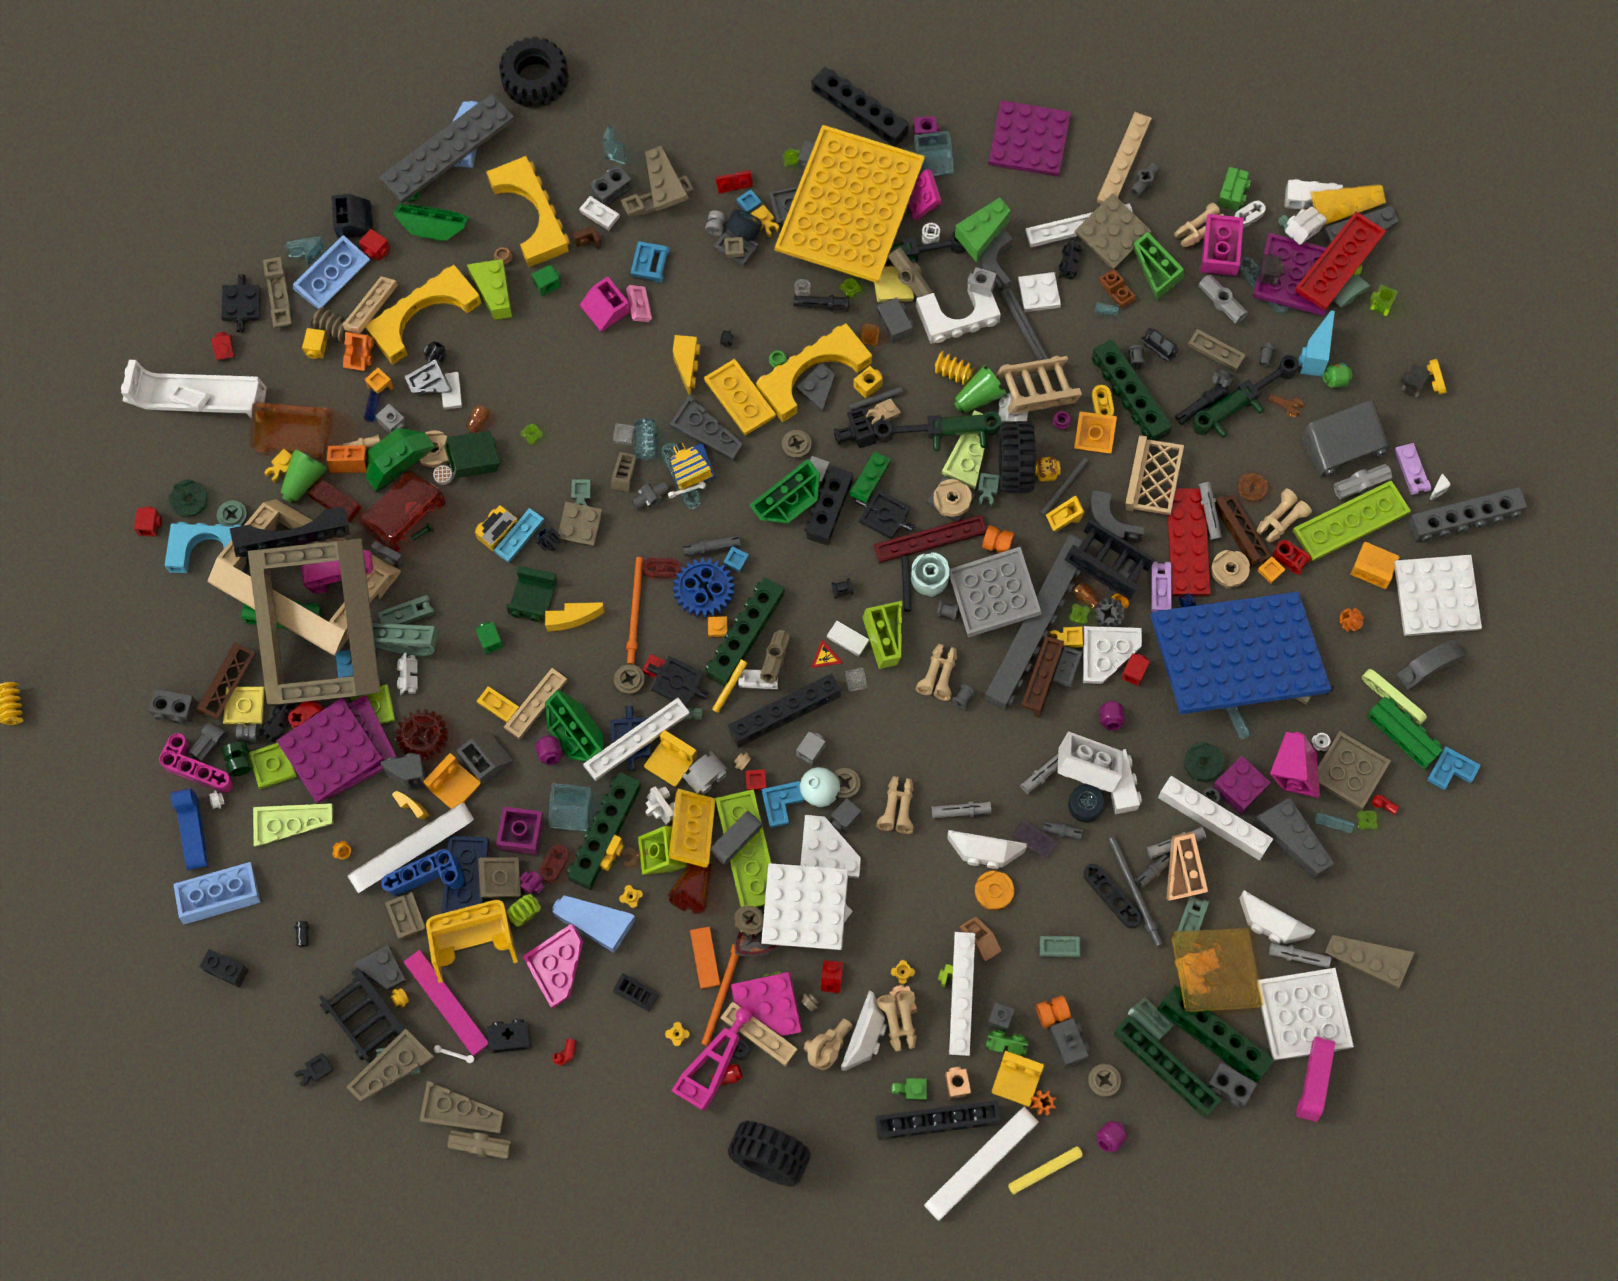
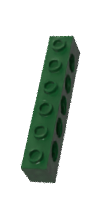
(1110, 352)
(764, 589)
(621, 783)
(1220, 1043)
(1167, 1067)

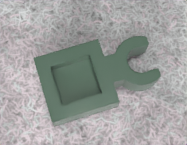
(988, 486)
(581, 490)

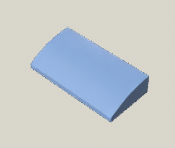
(330, 272)
(216, 893)

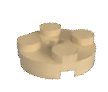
(439, 457)
(947, 507)
(1230, 558)

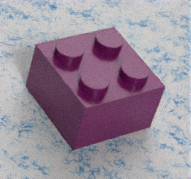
(1241, 785)
(520, 830)

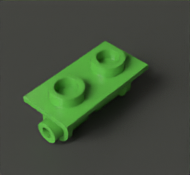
(1014, 1042)

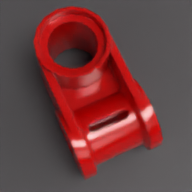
(1292, 557)
(304, 712)

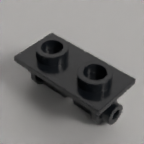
(1071, 252)
(1165, 350)
(272, 727)

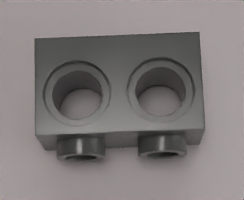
(613, 188)
(174, 702)
(1234, 1080)

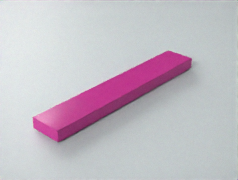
(446, 1003)

